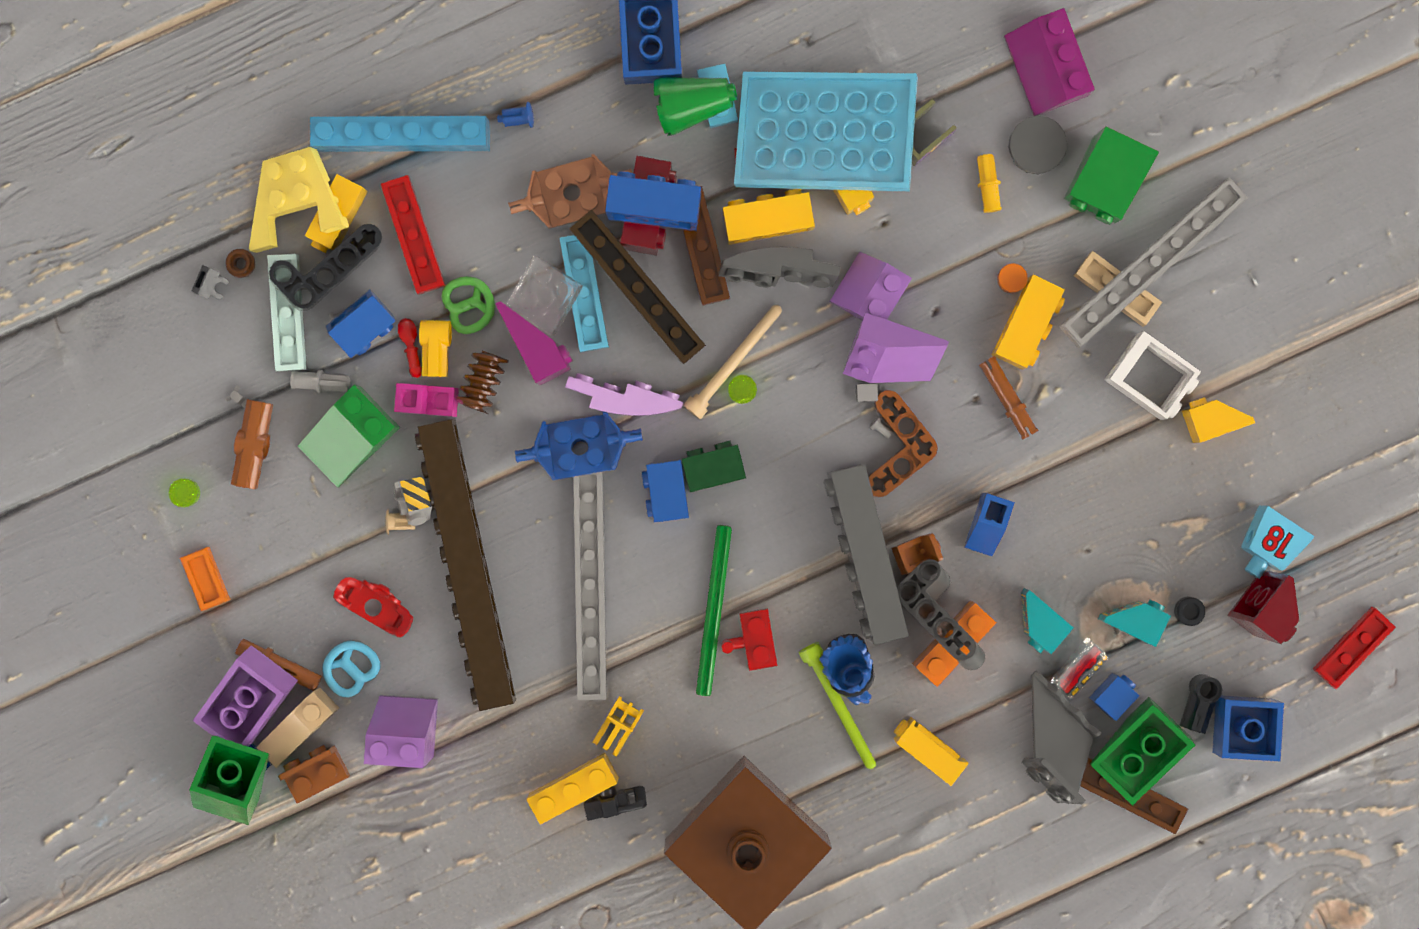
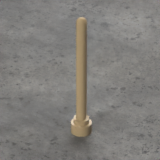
(698, 403)

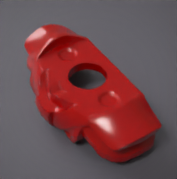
(355, 594)

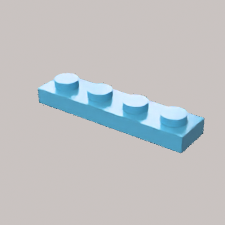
(587, 306)

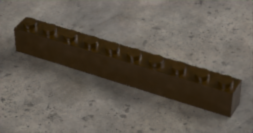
(466, 565)

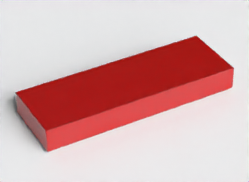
(1354, 648)

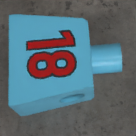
(1273, 541)

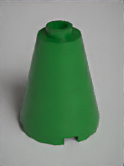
(691, 101)

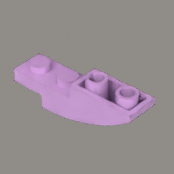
(636, 400)

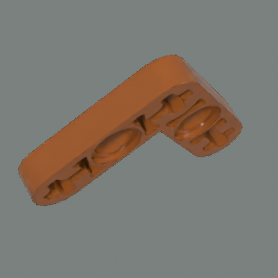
(909, 452)

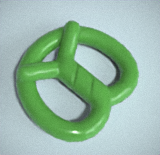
(468, 304)

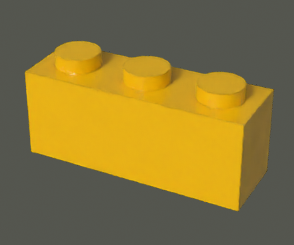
(768, 217)
(1029, 322)
(572, 788)

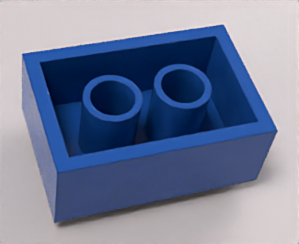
(649, 40)
(653, 201)

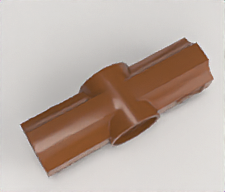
(252, 444)

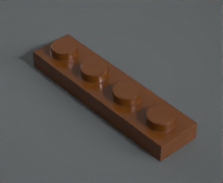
(706, 258)
(1150, 806)

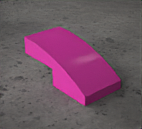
(426, 399)

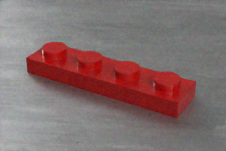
(413, 234)

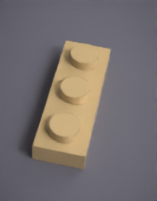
(1097, 273)

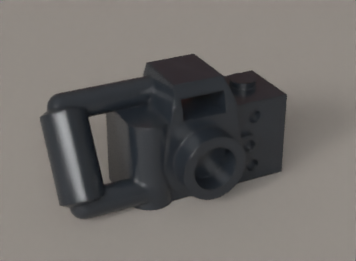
(614, 802)

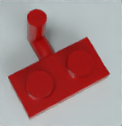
(756, 640)

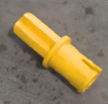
(988, 183)

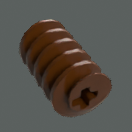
(481, 381)

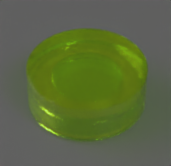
(742, 389)
(184, 492)

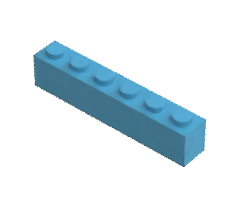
(399, 133)

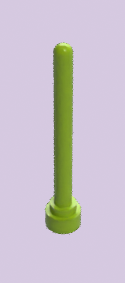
(811, 656)

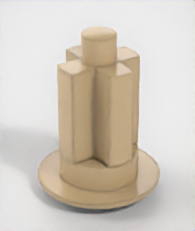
(395, 521)

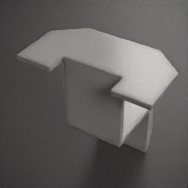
(237, 397)

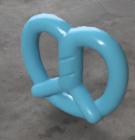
(349, 667)

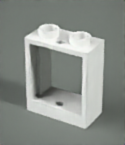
(1128, 359)

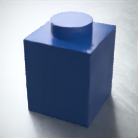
(1115, 695)

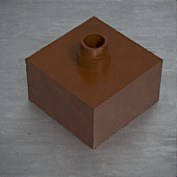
(747, 845)

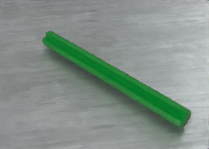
(713, 610)

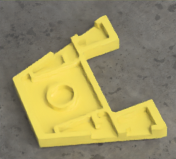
(291, 185)

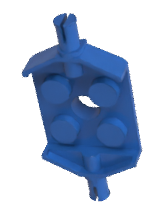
(556, 441)

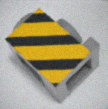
(413, 500)

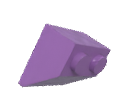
(870, 288)

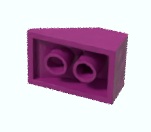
(541, 353)

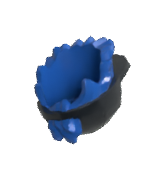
(849, 667)

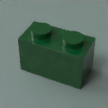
(713, 467)

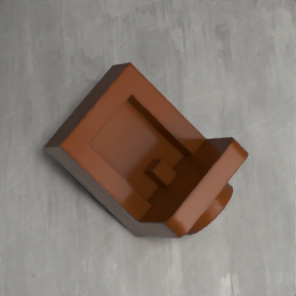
(915, 551)

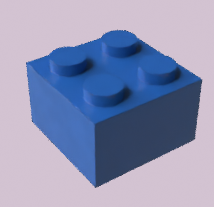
(1248, 728)

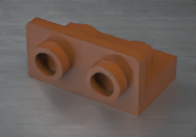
(314, 774)

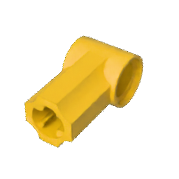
(435, 339)

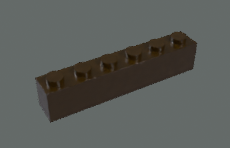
(637, 287)

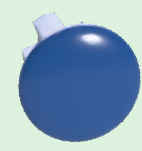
(517, 116)

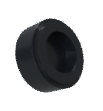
(1189, 611)

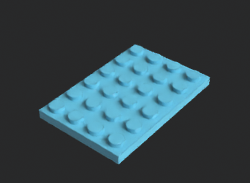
(826, 131)

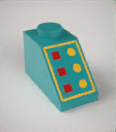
(1139, 620)
(1042, 623)

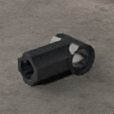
(1199, 707)

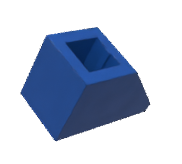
(989, 524)

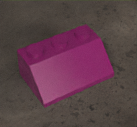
(1049, 62)

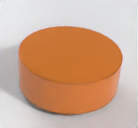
(1012, 278)

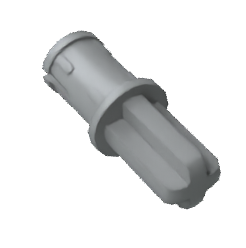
(319, 381)

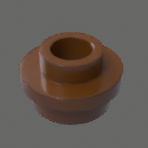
(231, 263)

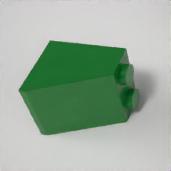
(1110, 175)
(229, 780)

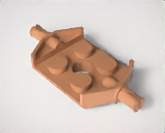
(547, 190)

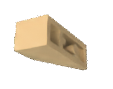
(298, 726)

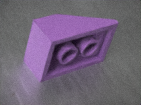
(892, 352)

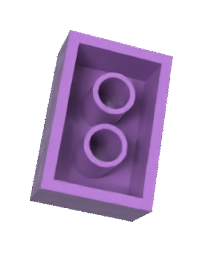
(245, 698)

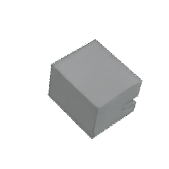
(866, 392)

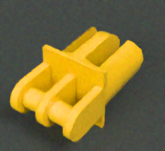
(619, 724)

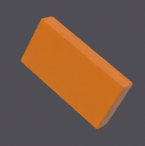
(205, 579)

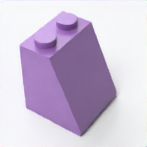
(401, 732)

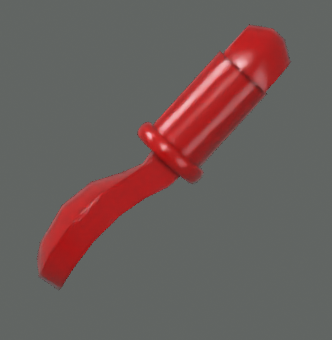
(407, 333)

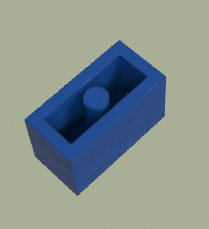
(361, 324)
(666, 491)

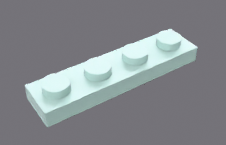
(286, 320)

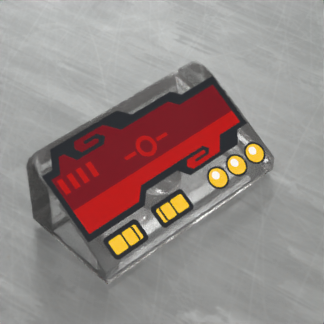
(1079, 668)

